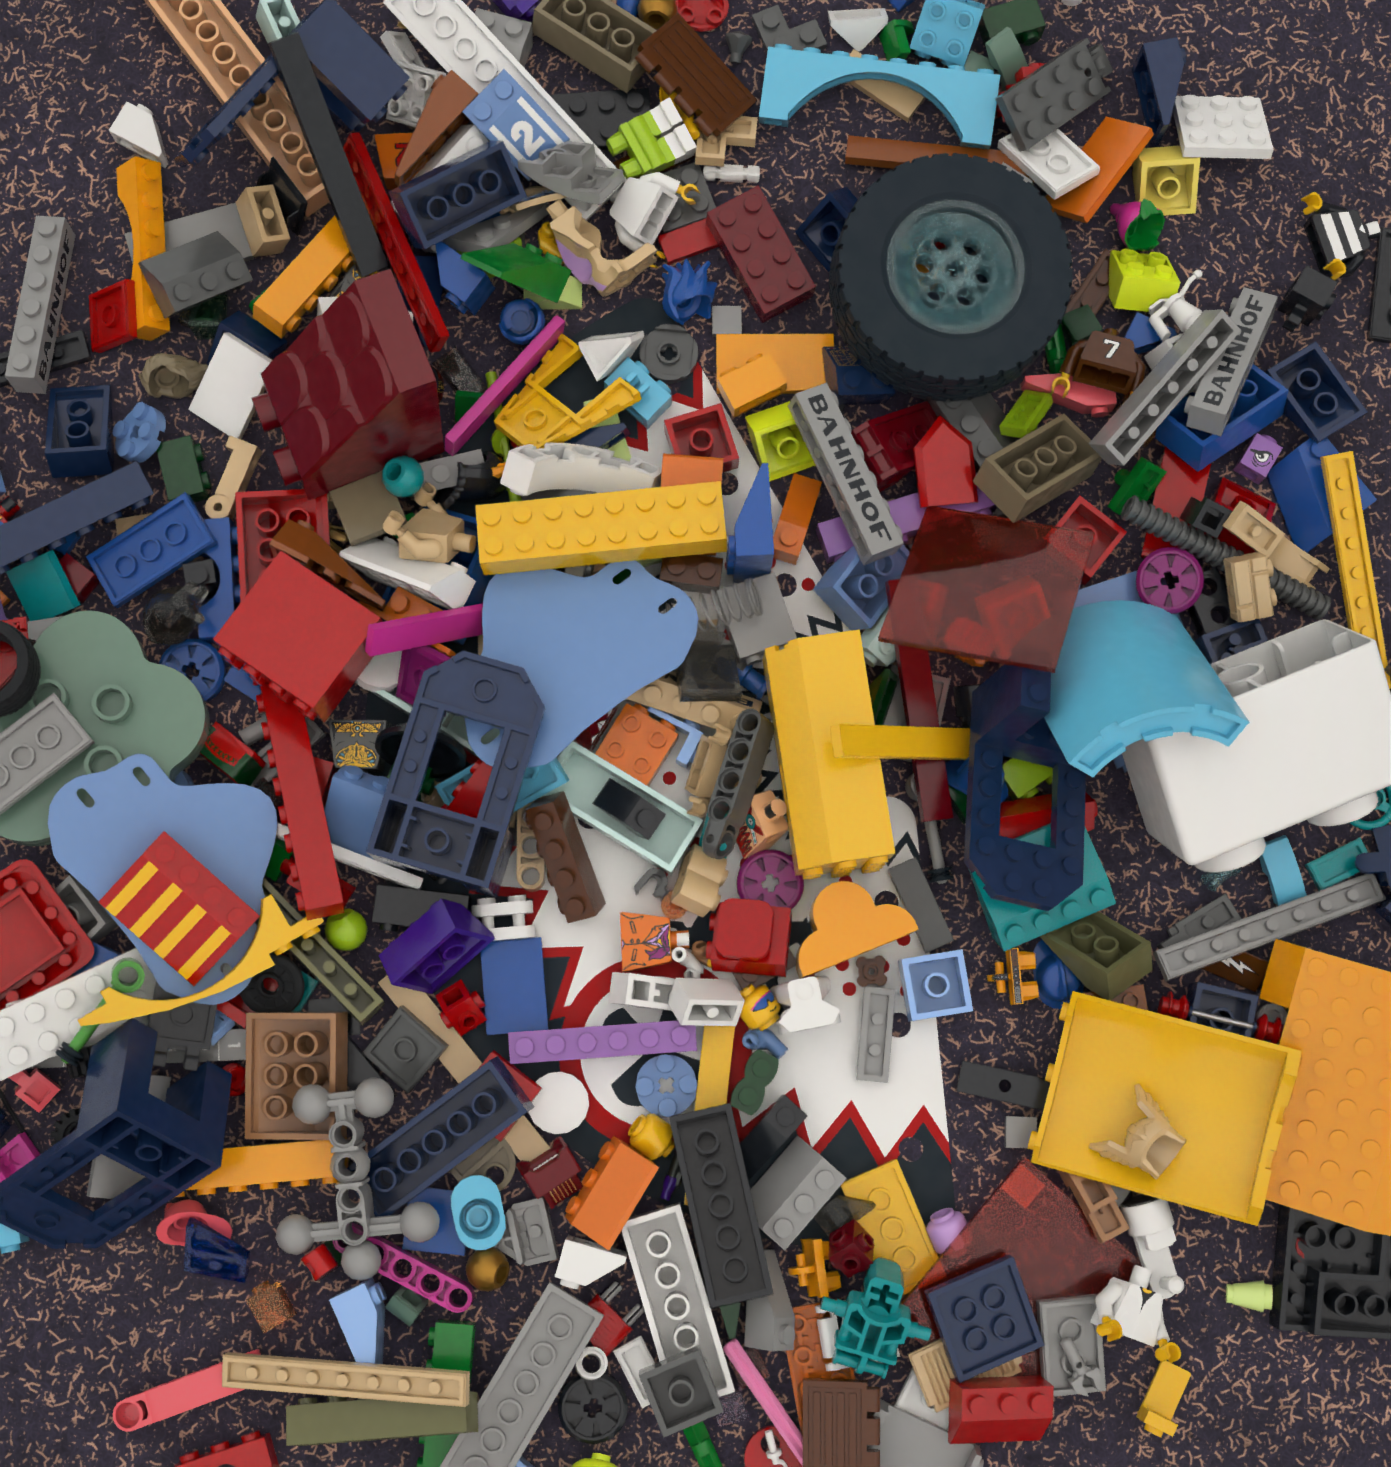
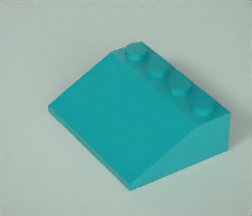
(1017, 924)

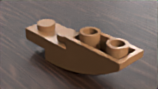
(1098, 1206)

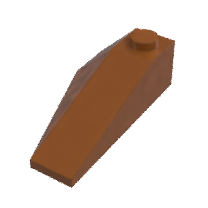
(438, 120)
(314, 553)

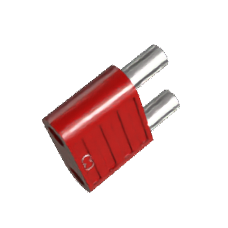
(612, 1327)

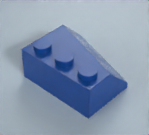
(1301, 493)

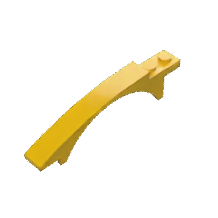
(271, 935)

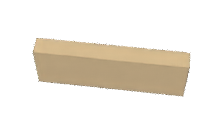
(891, 95)

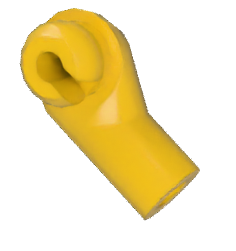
(547, 240)

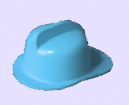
(478, 1212)

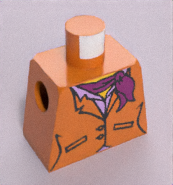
(648, 941)

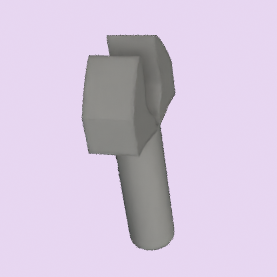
(1079, 1368)

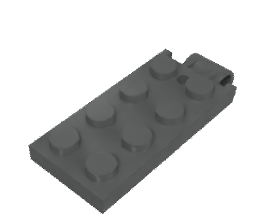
(1055, 93)

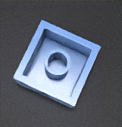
(935, 985)

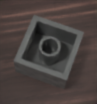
(681, 1391)

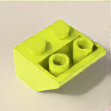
(1140, 279)

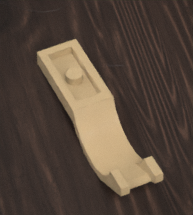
(1269, 540)

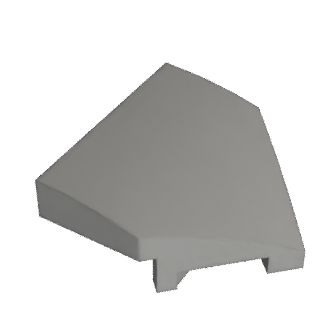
(529, 1233)

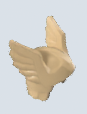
(1148, 1143)

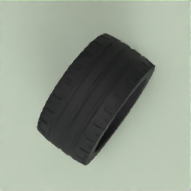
(27, 673)

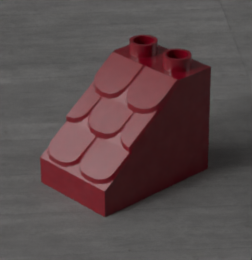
(352, 391)

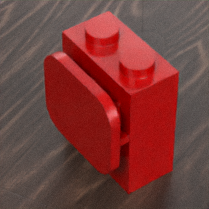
(749, 937)

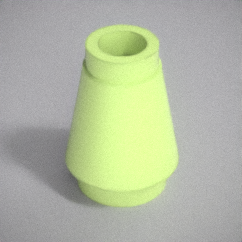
(1251, 1295)

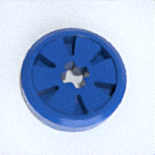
(206, 660)

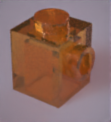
(270, 1305)

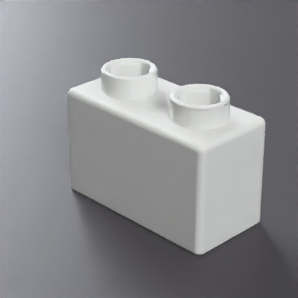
(1308, 753)

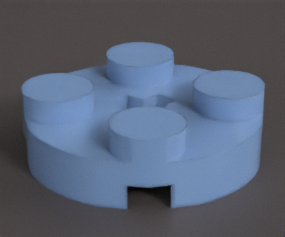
(138, 433)
(648, 1086)

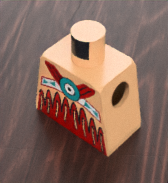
(763, 824)

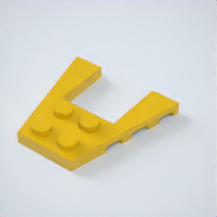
(540, 418)

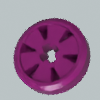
(1180, 565)
(781, 867)

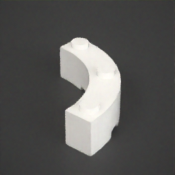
(576, 468)

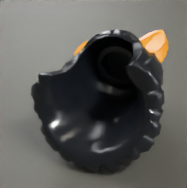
(475, 482)

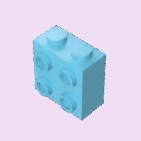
(947, 30)

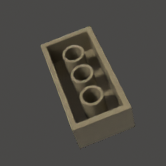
(595, 36)
(1037, 468)

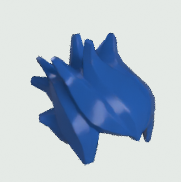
(687, 291)

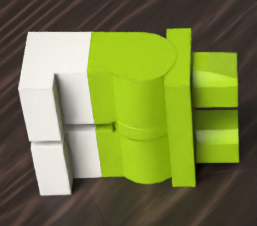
(652, 141)

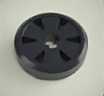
(605, 1422)

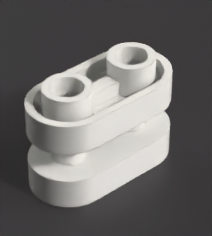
(515, 907)

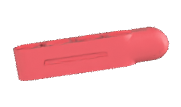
(172, 1398)

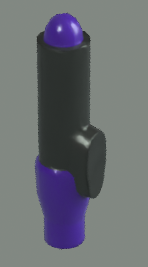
(672, 1179)

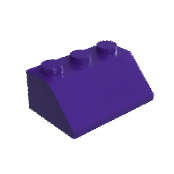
(435, 947)

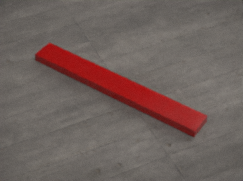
(396, 244)

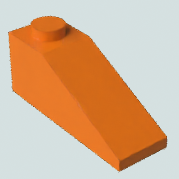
(795, 518)

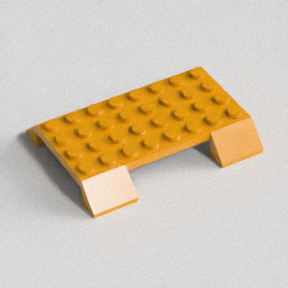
(1338, 1118)

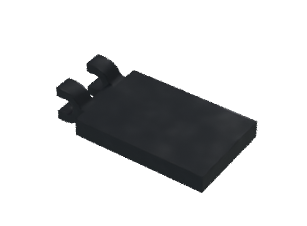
(182, 1029)

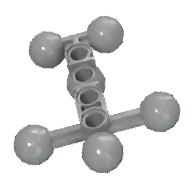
(298, 1233)

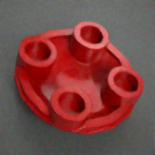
(703, 14)

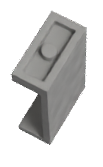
(918, 1443)

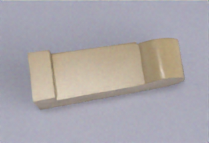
(234, 479)

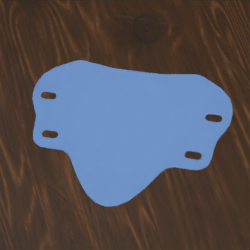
(581, 645)
(219, 824)

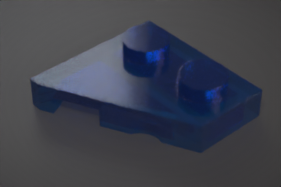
(214, 1254)

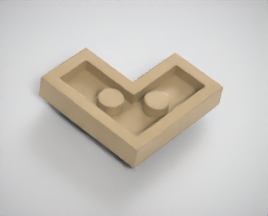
(712, 150)

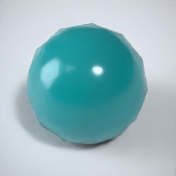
(403, 476)

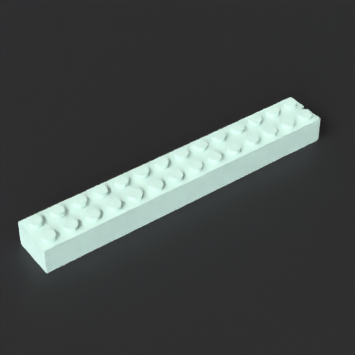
(586, 778)

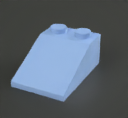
(362, 1319)

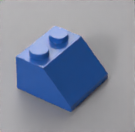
(464, 283)

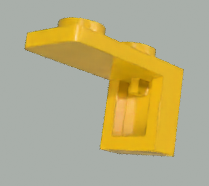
(1163, 1399)

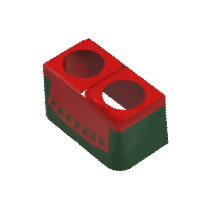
(231, 755)

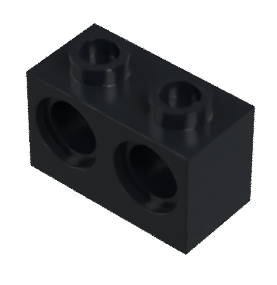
(1217, 601)

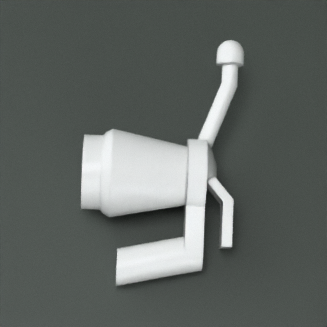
(1175, 306)

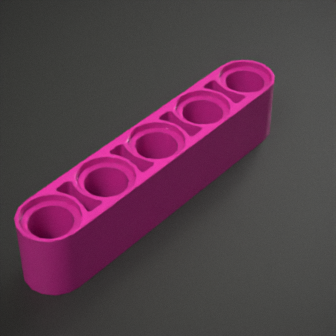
(420, 1269)

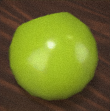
(346, 930)

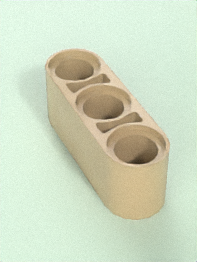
(524, 860)

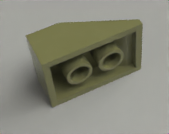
(1102, 953)

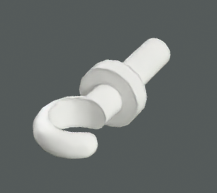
(773, 1452)

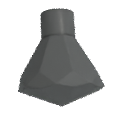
(737, 44)

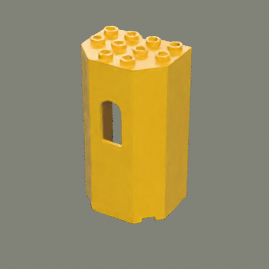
(833, 804)

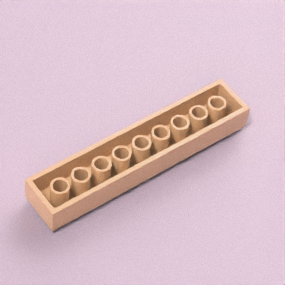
(225, 61)

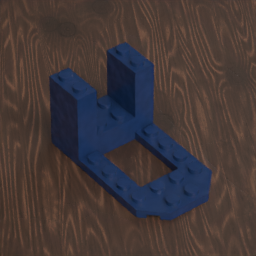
(348, 66)
(1011, 723)
(442, 840)
(164, 1141)

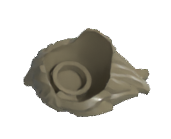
(171, 375)

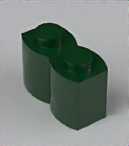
(750, 1090)

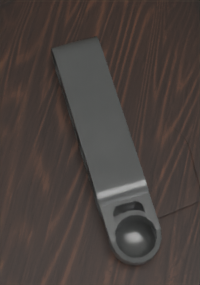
(735, 769)

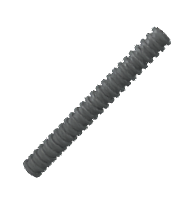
(1211, 550)

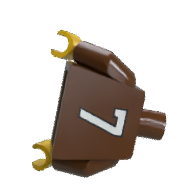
(1102, 362)

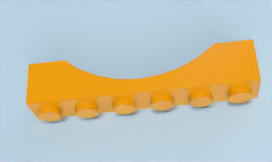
(141, 193)

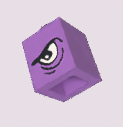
(1258, 458)

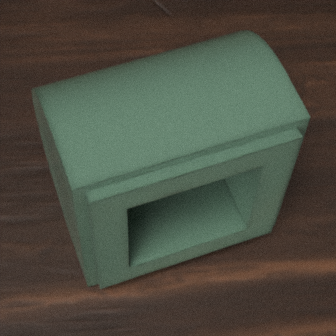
(406, 1305)

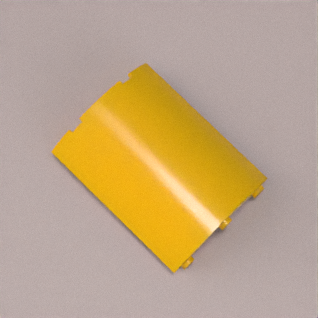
(1211, 1084)

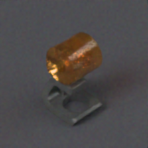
(668, 909)

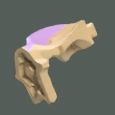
(581, 248)

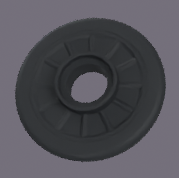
(289, 992)

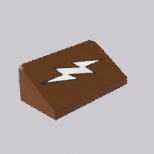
(1242, 970)

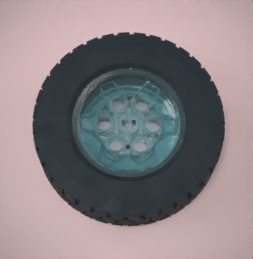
(943, 345)

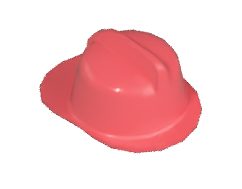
(173, 1226)

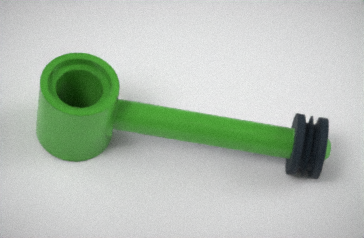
(71, 1052)

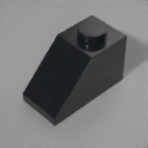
(629, 809)

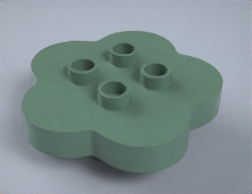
(118, 701)

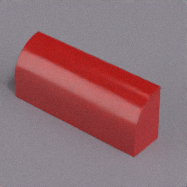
(1174, 493)

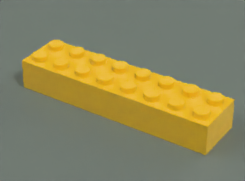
(601, 528)

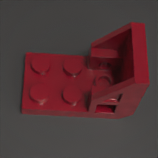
(890, 442)

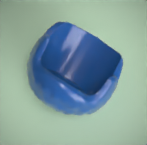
(521, 321)

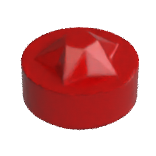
(238, 1078)

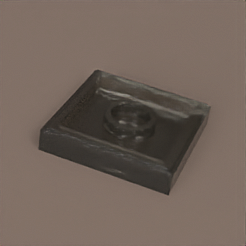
(709, 674)

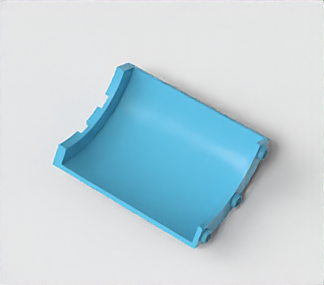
(1131, 678)

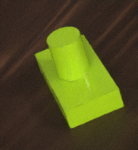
(1026, 413)

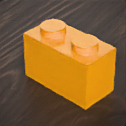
(751, 384)

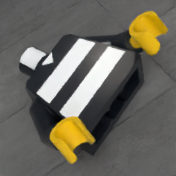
(1337, 236)

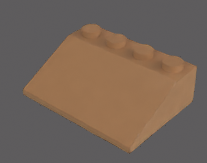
(282, 1057)

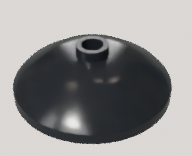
(447, 755)

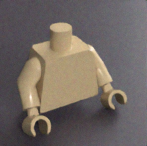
(431, 532)
(706, 769)

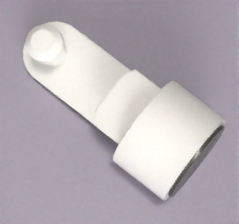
(1152, 1232)

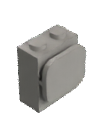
(762, 631)

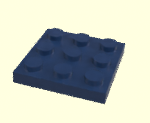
(984, 1318)

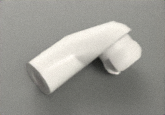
(687, 959)

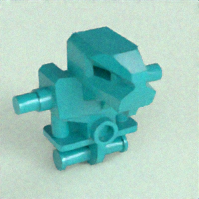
(873, 1321)

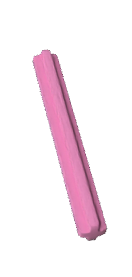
(765, 1397)

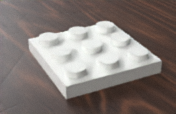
(1222, 127)

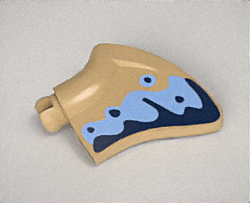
(535, 196)

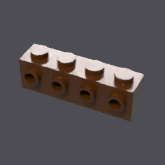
(565, 857)

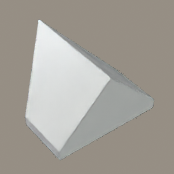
(608, 351)

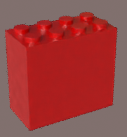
(298, 637)

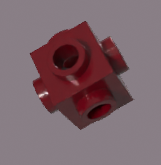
(851, 1249)

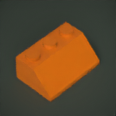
(610, 1192)

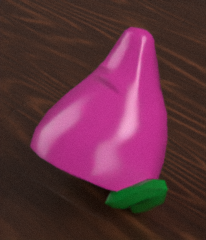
(1138, 224)

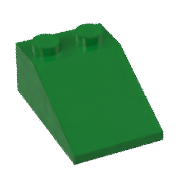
(523, 268)

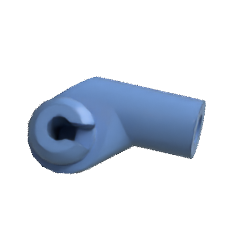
(764, 1039)

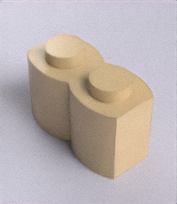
(699, 882)

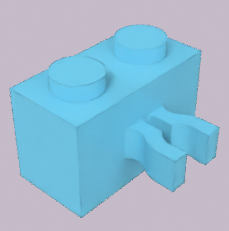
(654, 394)

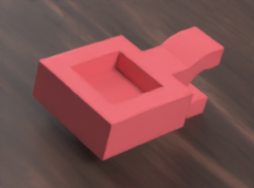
(35, 1088)

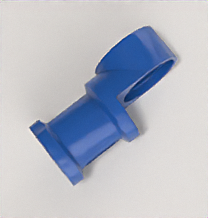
(753, 681)

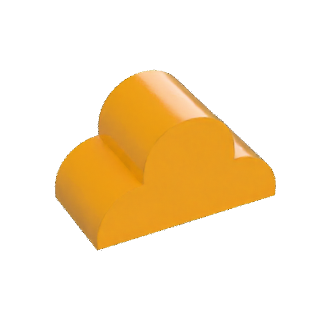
(848, 925)

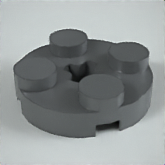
(682, 344)

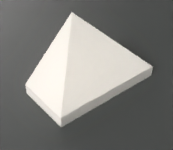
(858, 25)

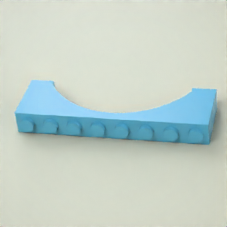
(799, 76)

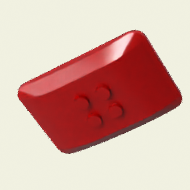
(37, 934)

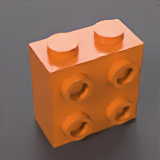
(638, 743)

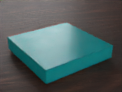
(43, 587)

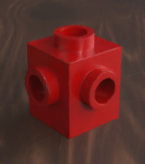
(461, 1008)

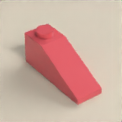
(1080, 398)

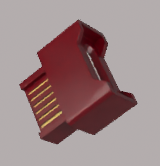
(552, 1173)

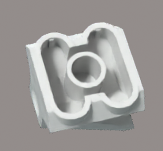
(805, 1004)

